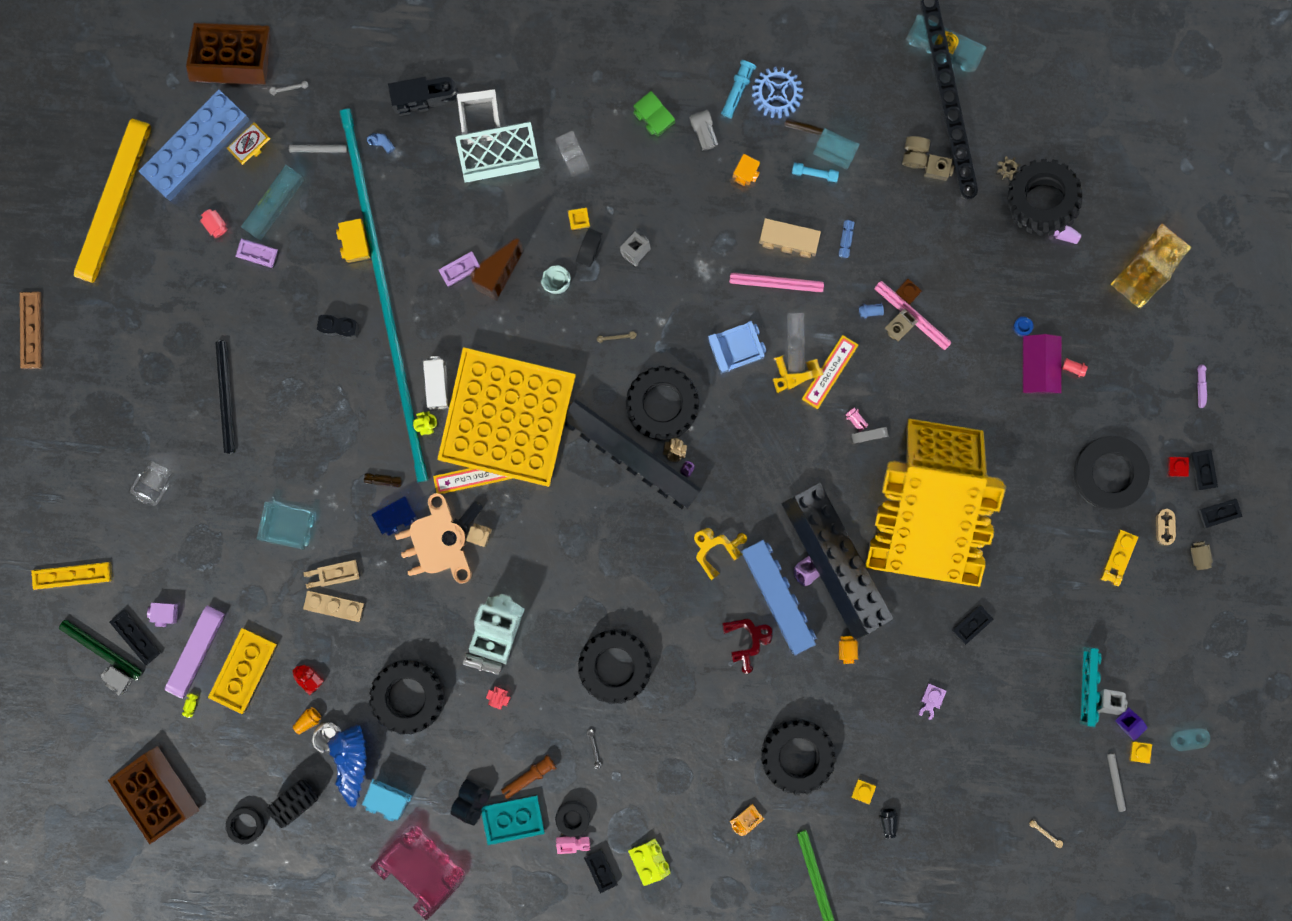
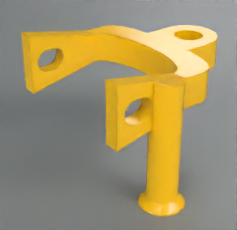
(792, 380)
(705, 540)

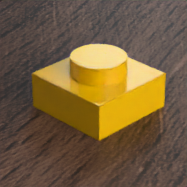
(579, 219)
(1140, 752)
(863, 791)

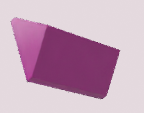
(1042, 364)

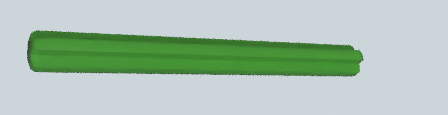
(815, 876)

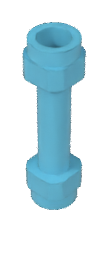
(831, 175)

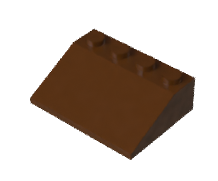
(228, 53)
(496, 270)
(153, 795)

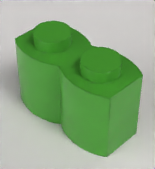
(654, 114)

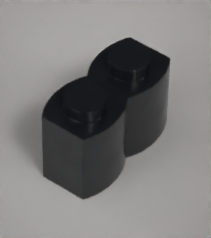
(332, 326)
(470, 802)

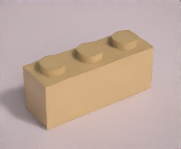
(789, 238)

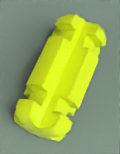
(189, 705)

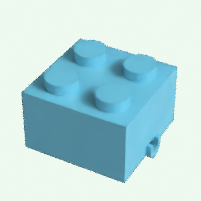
(386, 800)

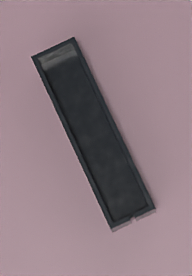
(837, 561)

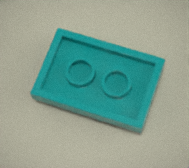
(512, 820)

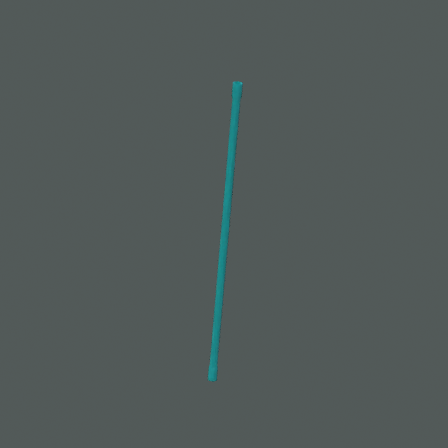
(348, 125)

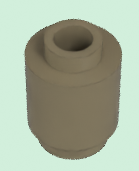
(1201, 555)

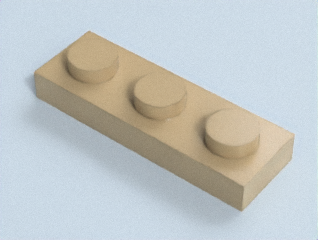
(333, 606)

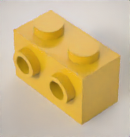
(353, 240)

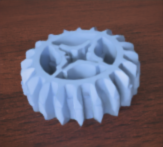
(788, 105)

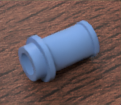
(871, 310)

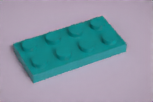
(1089, 692)

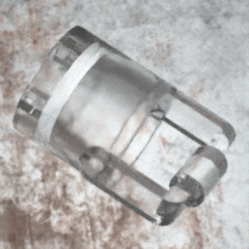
(155, 477)

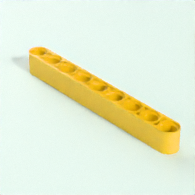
(112, 200)

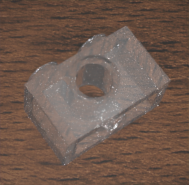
(572, 153)

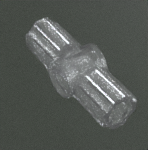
(795, 329)

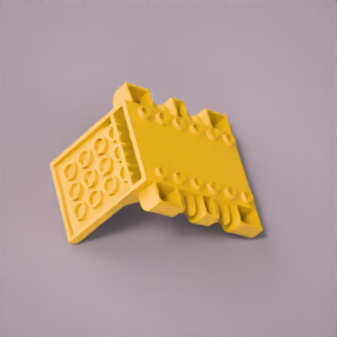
(937, 506)

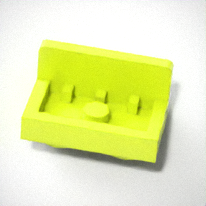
(649, 862)

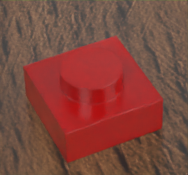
(1178, 466)

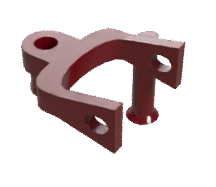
(759, 634)

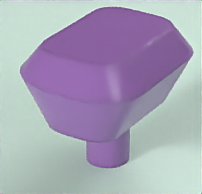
(687, 468)

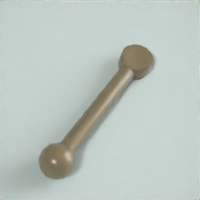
(632, 335)

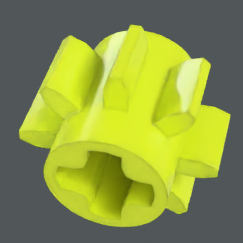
(425, 423)

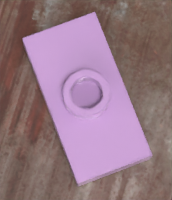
(256, 253)

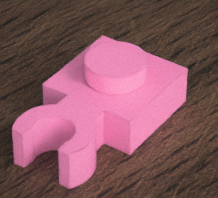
(570, 844)

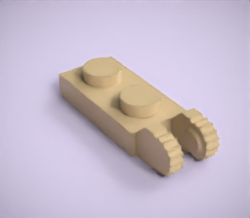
(334, 574)

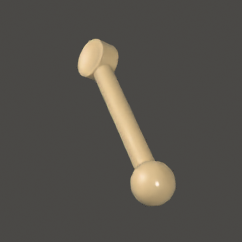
(1058, 843)

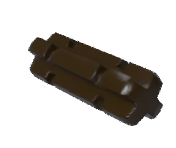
(382, 480)

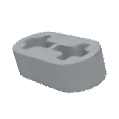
(870, 435)

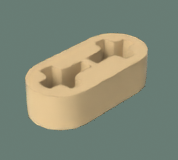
(1160, 527)

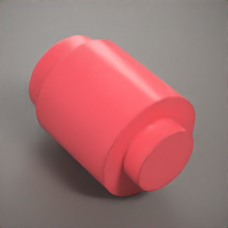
(213, 223)

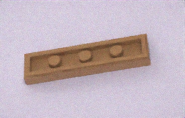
(30, 330)

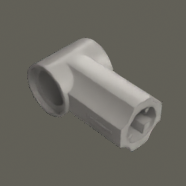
(702, 126)

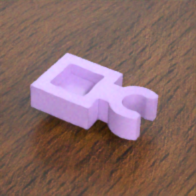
(933, 698)

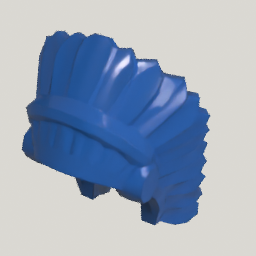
(349, 755)

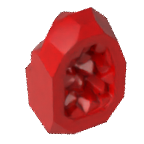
(307, 678)

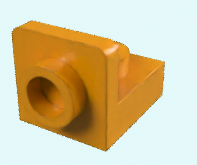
(746, 820)

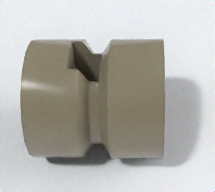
(916, 152)

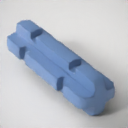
(846, 238)

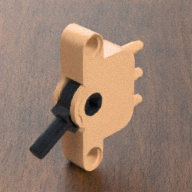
(430, 540)

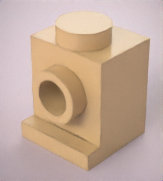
(479, 535)

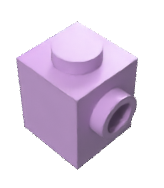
(162, 613)

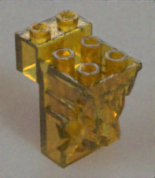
(1151, 266)

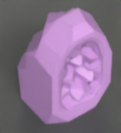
(805, 572)

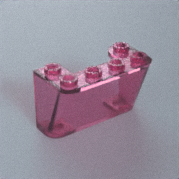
(421, 869)

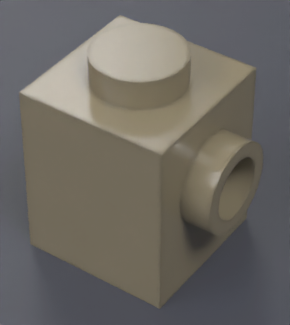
(939, 167)
(900, 325)

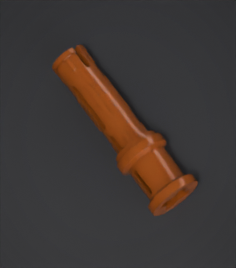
(536, 772)

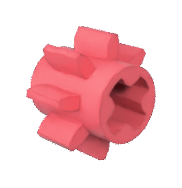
(498, 697)

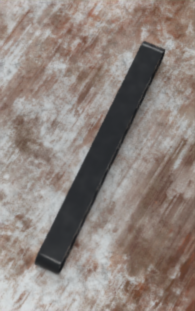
(948, 106)

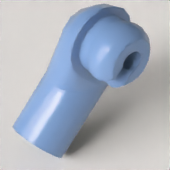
(380, 140)

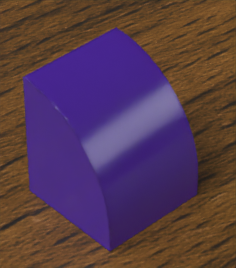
(1131, 724)

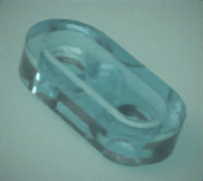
(1189, 739)

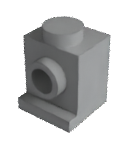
(635, 242)
(116, 679)
(1117, 699)

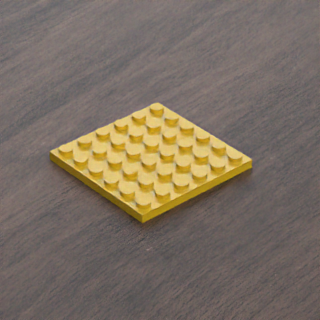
(506, 417)

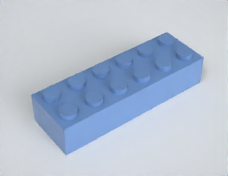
(194, 145)
(778, 597)

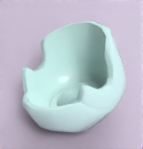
(556, 279)

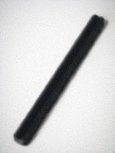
(225, 397)

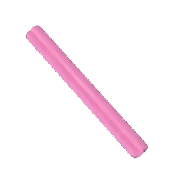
(776, 282)
(922, 323)

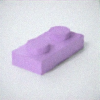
(459, 269)

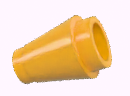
(307, 720)

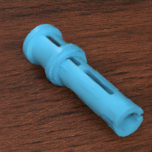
(741, 80)

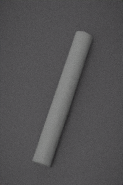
(317, 148)
(1116, 782)

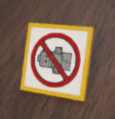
(248, 143)

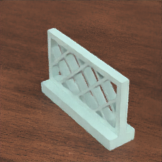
(500, 168)

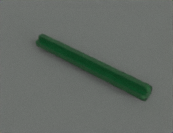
(101, 650)

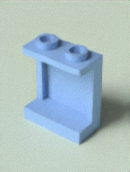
(737, 347)

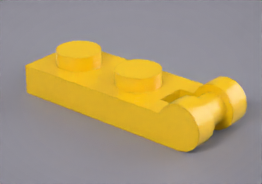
(1119, 557)

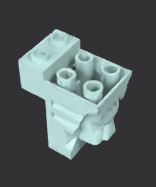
(496, 628)

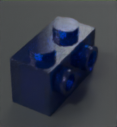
(394, 516)

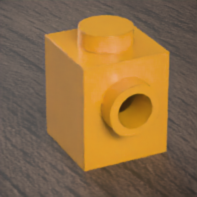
(746, 170)

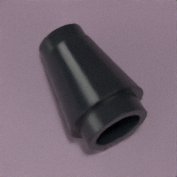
(888, 819)

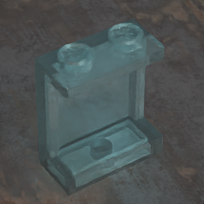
(836, 148)
(285, 526)

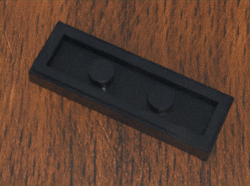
(135, 637)

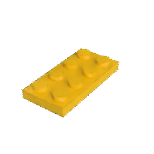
(242, 671)

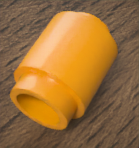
(848, 649)

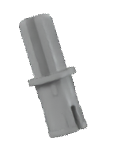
(482, 664)

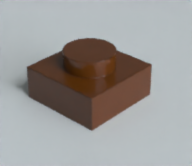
(908, 291)

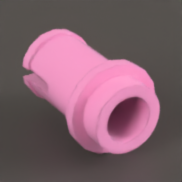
(856, 419)

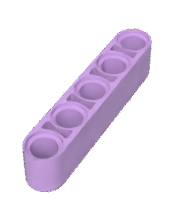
(194, 652)

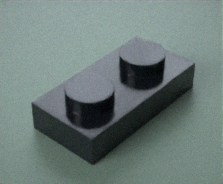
(1204, 470)
(1220, 513)
(972, 624)
(600, 871)

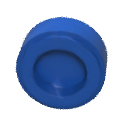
(1023, 326)

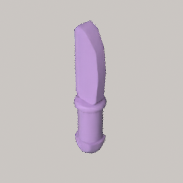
(1202, 389)

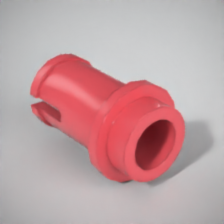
(1075, 367)

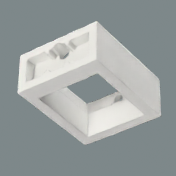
(474, 98)
(436, 383)

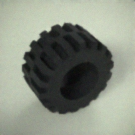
(292, 803)

